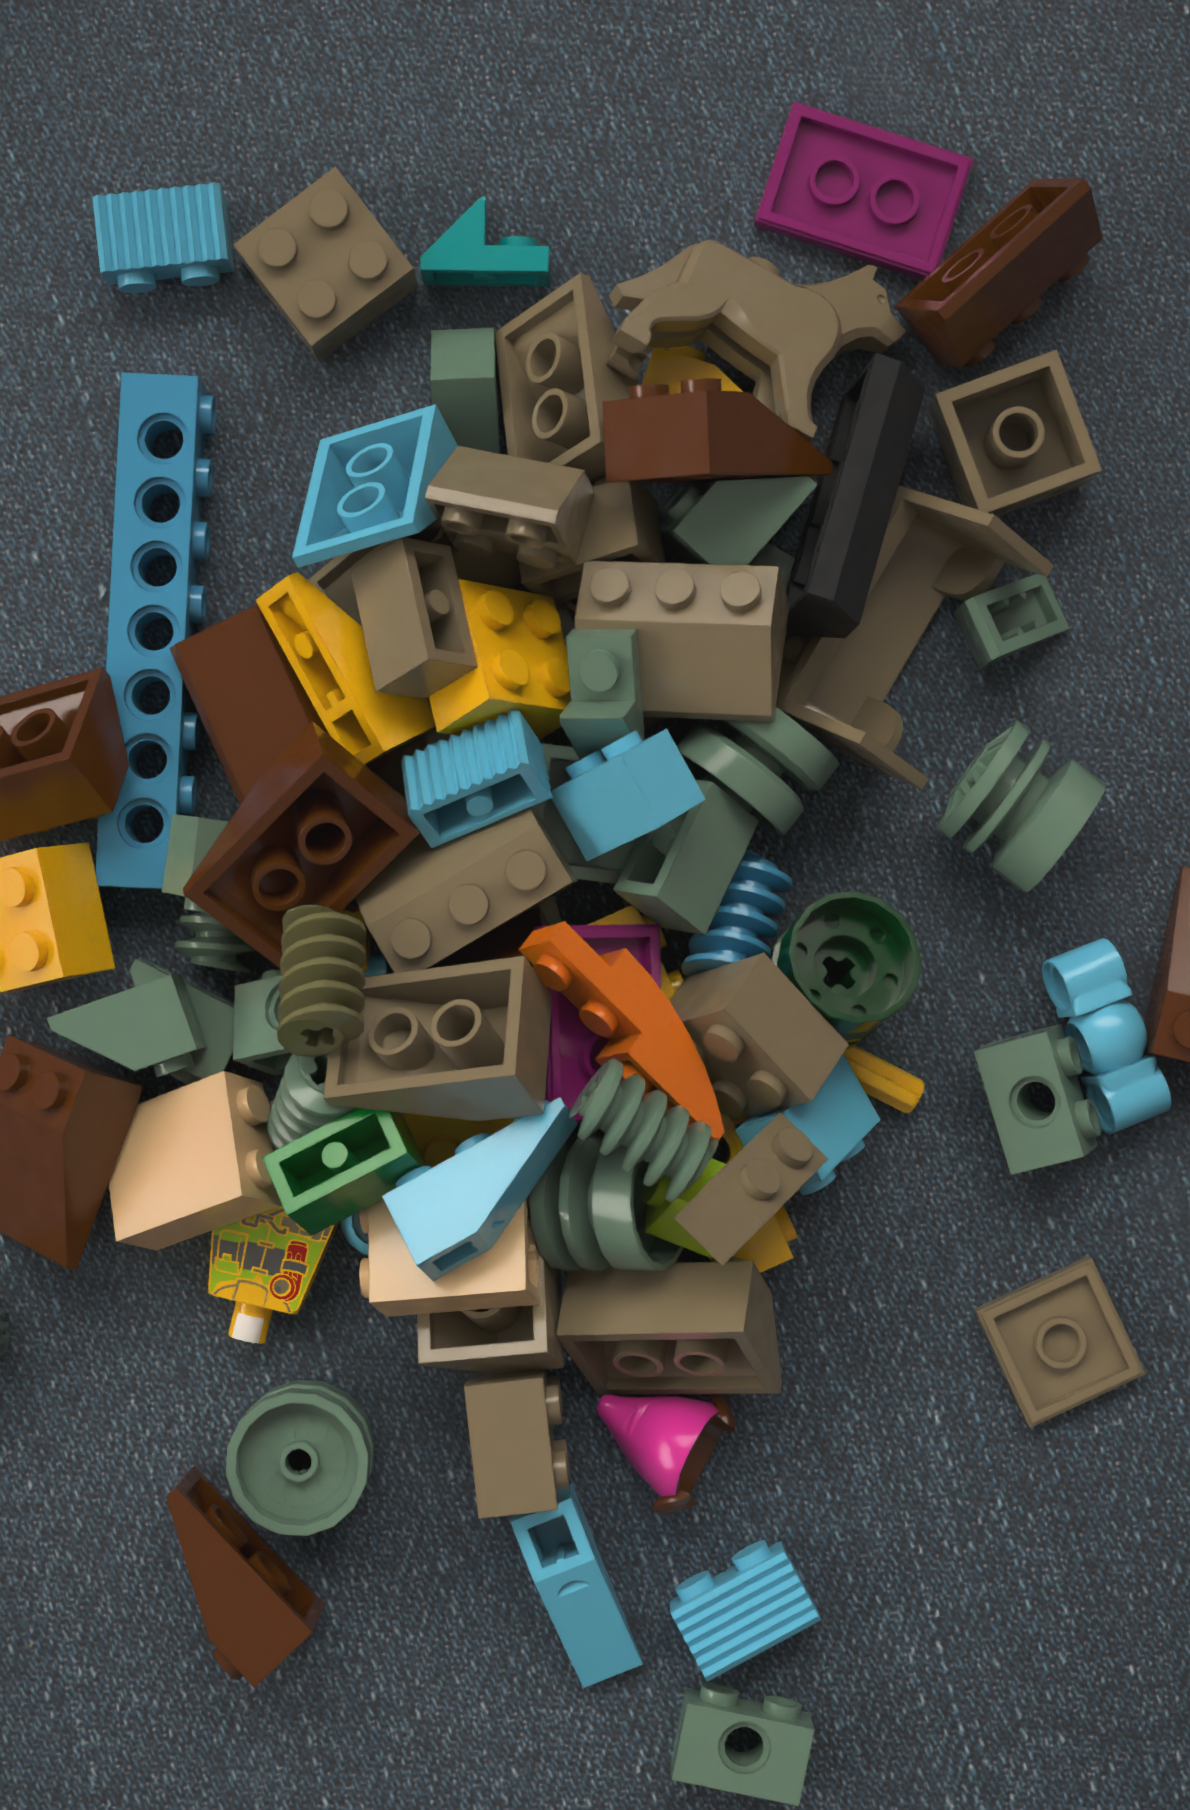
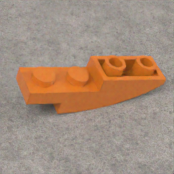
(631, 1010)

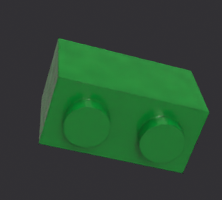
(342, 1167)

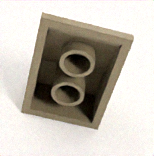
(558, 378)
(449, 1043)

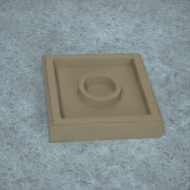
(1059, 1341)

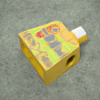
(264, 1268)

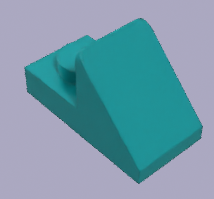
(466, 260)

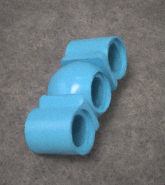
(1109, 1033)

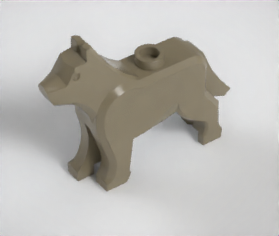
(754, 321)

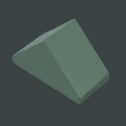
(466, 385)
(1010, 619)

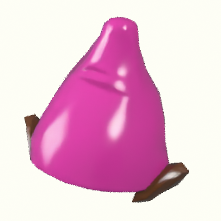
(667, 1440)

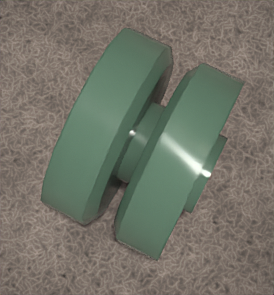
(754, 761)
(323, 1489)

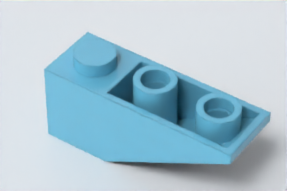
(470, 1199)
(576, 1589)

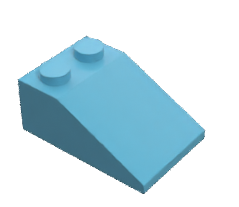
(372, 485)

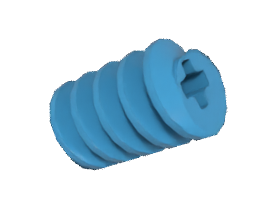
(741, 917)

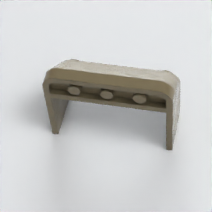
(926, 554)

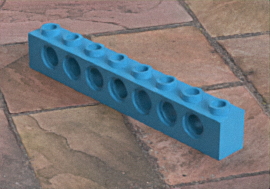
(147, 409)

